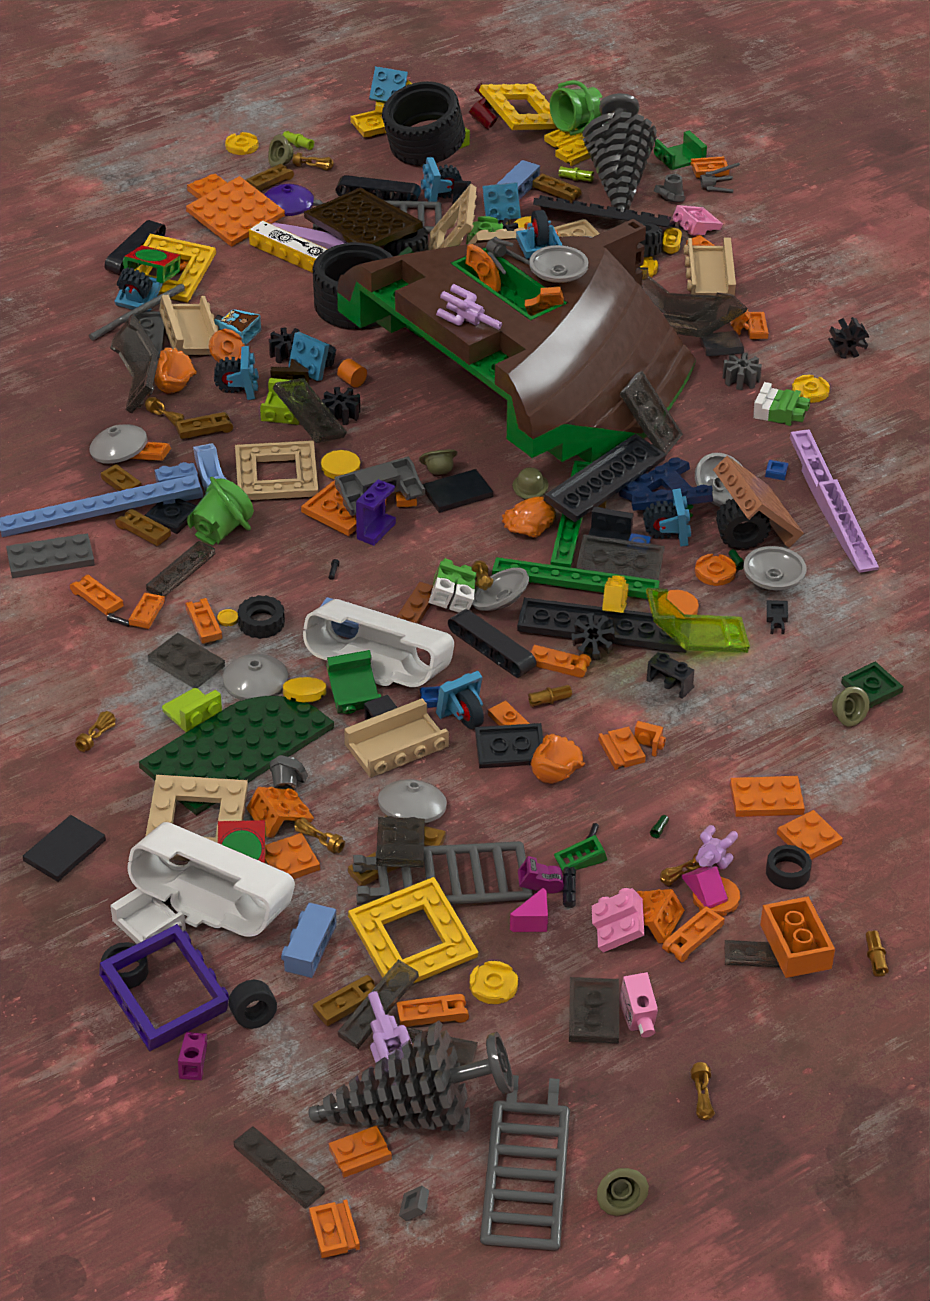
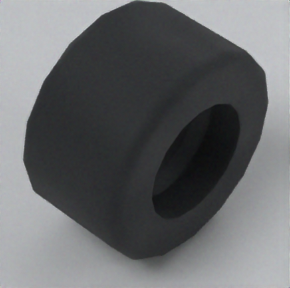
(247, 993)

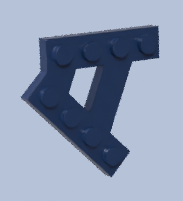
(669, 477)

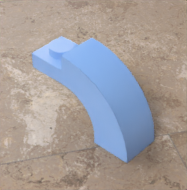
(207, 464)

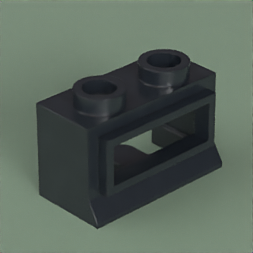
(673, 670)

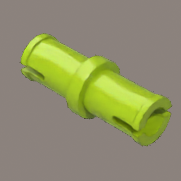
(298, 140)
(576, 174)

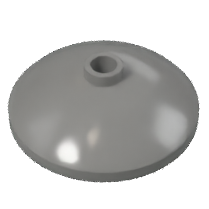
(558, 263)
(118, 443)
(706, 476)
(774, 568)
(505, 590)
(254, 676)
(412, 799)

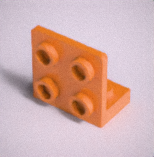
(275, 806)
(661, 912)

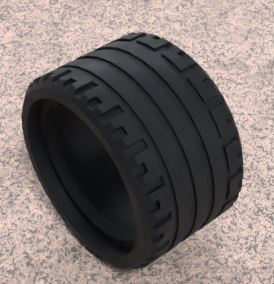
(418, 104)
(326, 275)

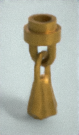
(325, 163)
(152, 405)
(483, 580)
(104, 722)
(335, 844)
(670, 875)
(702, 1073)

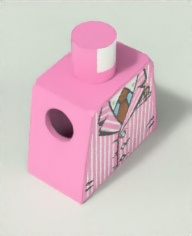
(638, 1003)

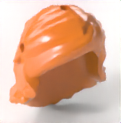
(173, 370)
(529, 517)
(556, 759)

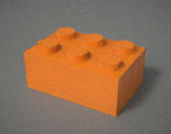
(797, 937)

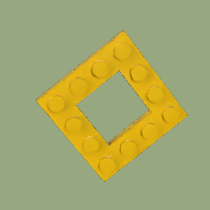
(500, 94)
(197, 255)
(426, 895)

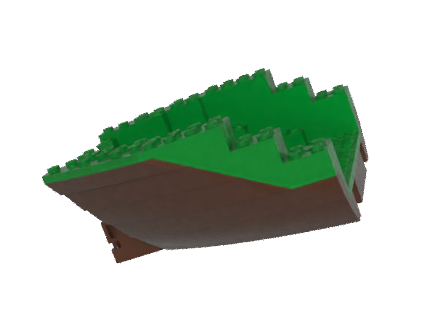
(552, 367)

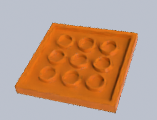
(234, 210)

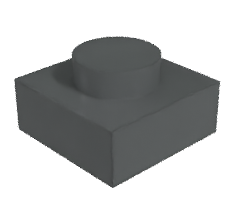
(414, 1203)

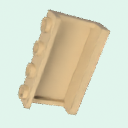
(710, 268)
(188, 325)
(395, 738)

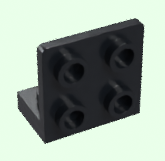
(611, 523)

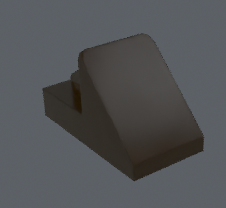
(295, 371)

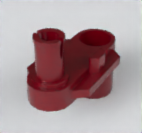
(482, 111)

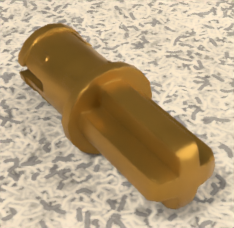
(549, 695)
(876, 954)

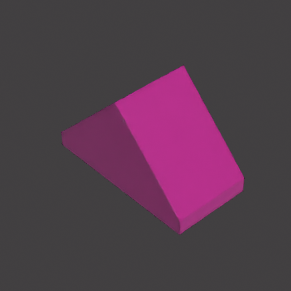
(706, 885)
(531, 915)

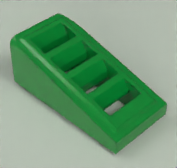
(585, 846)

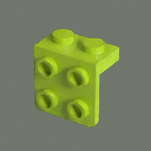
(193, 708)

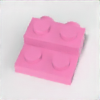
(695, 220)
(618, 919)

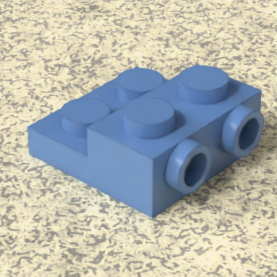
(183, 469)

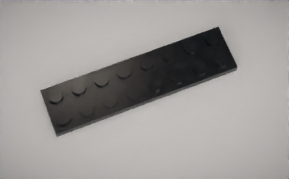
(598, 210)
(604, 477)
(558, 620)

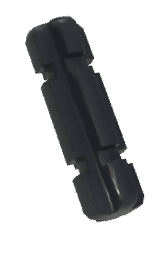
(569, 888)

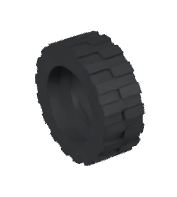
(261, 628)

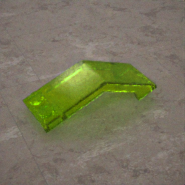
(697, 631)

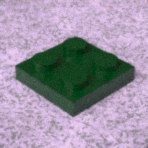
(875, 682)

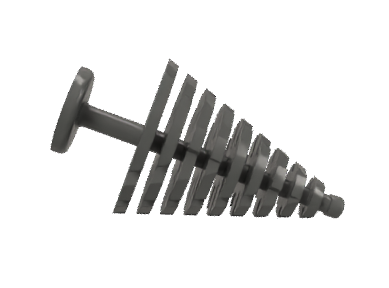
(620, 147)
(419, 1084)

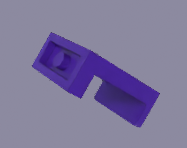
(370, 513)

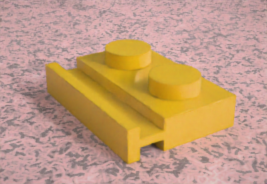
(559, 138)
(573, 153)

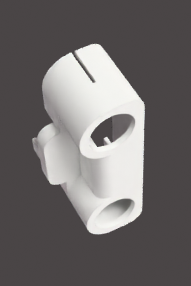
(388, 639)
(214, 886)

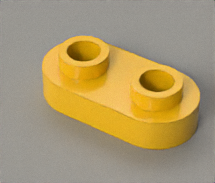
(671, 240)

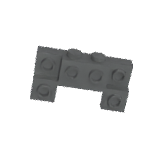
(397, 472)

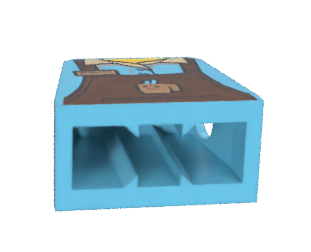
(241, 322)

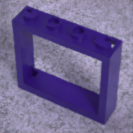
(150, 1036)

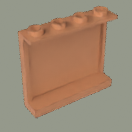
(755, 496)

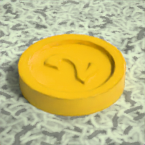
(227, 617)

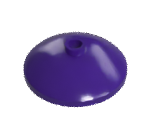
(291, 198)

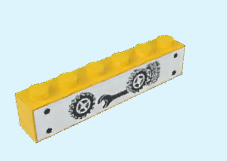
(285, 245)

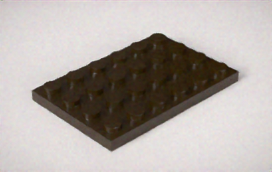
(363, 219)

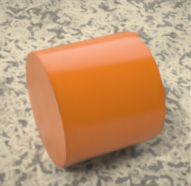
(352, 373)

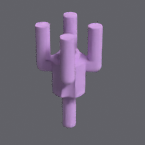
(465, 309)
(714, 849)
(386, 1033)

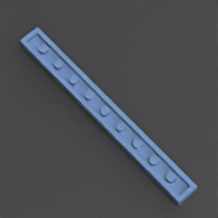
(99, 505)

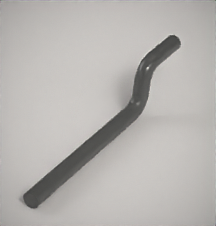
(137, 311)

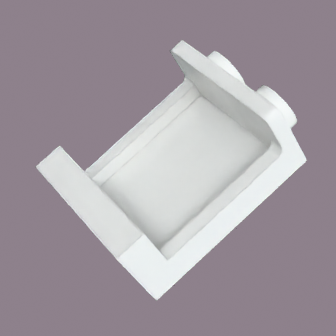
(144, 916)

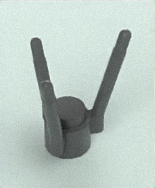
(708, 180)
(497, 249)

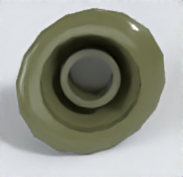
(280, 151)
(439, 461)
(530, 483)
(851, 706)
(622, 1191)

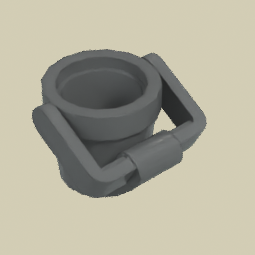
(672, 188)
(287, 772)

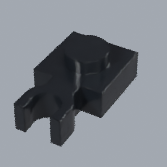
(777, 614)

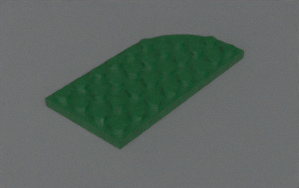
(239, 742)

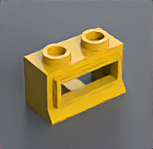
(615, 594)

